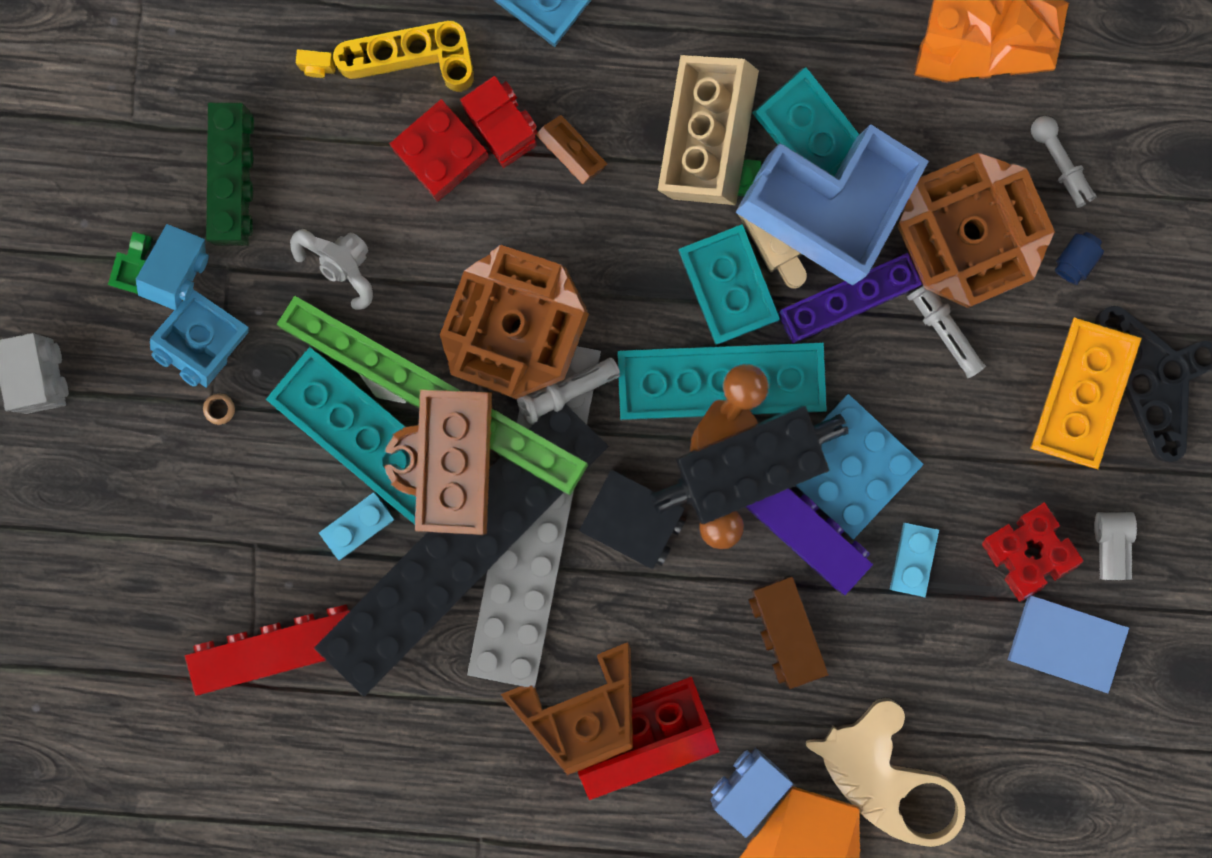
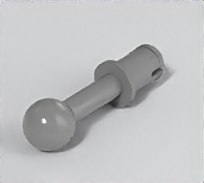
(1045, 131)

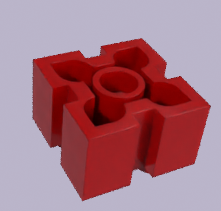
(499, 122)
(1036, 530)

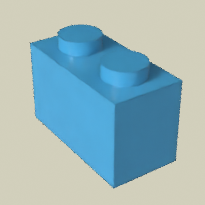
(172, 267)

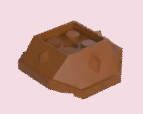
(1009, 221)
(481, 318)

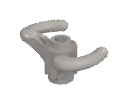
(337, 261)

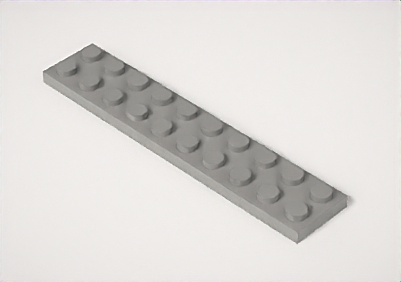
(524, 579)

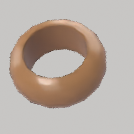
(230, 413)

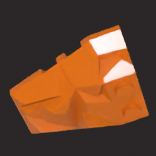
(991, 38)

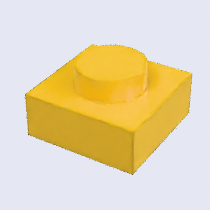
(315, 63)

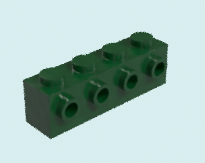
(228, 174)

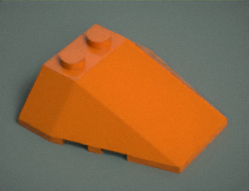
(808, 828)

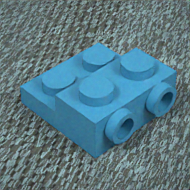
(197, 339)

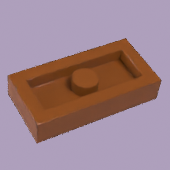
(571, 149)

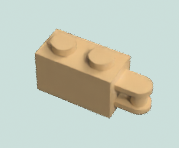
(777, 255)

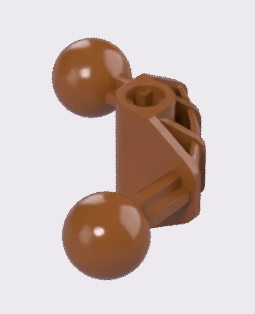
(744, 389)

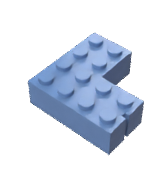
(838, 218)

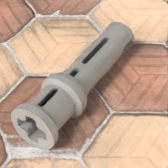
(937, 315)
(557, 394)

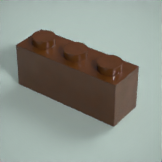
(787, 633)

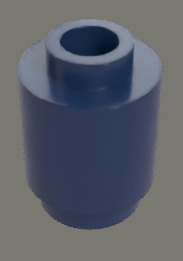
(1079, 257)

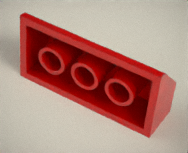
(666, 734)

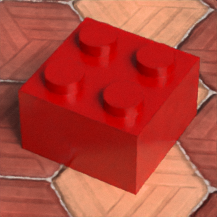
(439, 150)

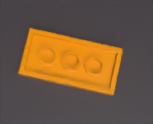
(1085, 393)

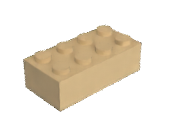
(708, 129)

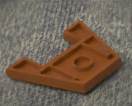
(585, 726)

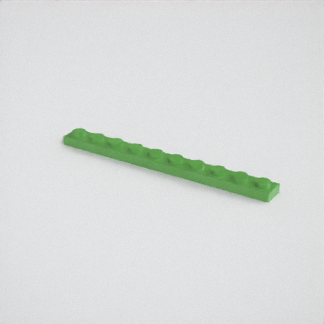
(407, 380)

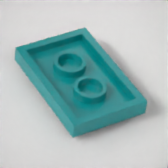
(807, 122)
(728, 284)

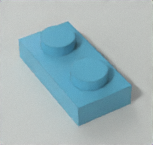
(357, 526)
(914, 559)

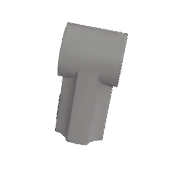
(1115, 537)

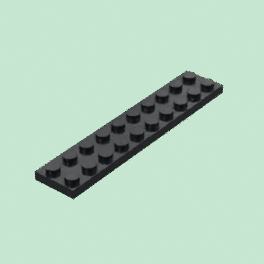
(448, 564)

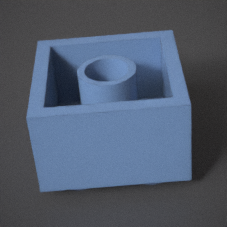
(749, 791)

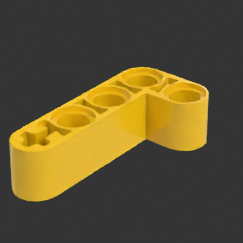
(402, 58)

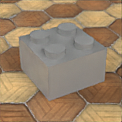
(31, 374)

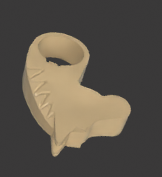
(860, 767)

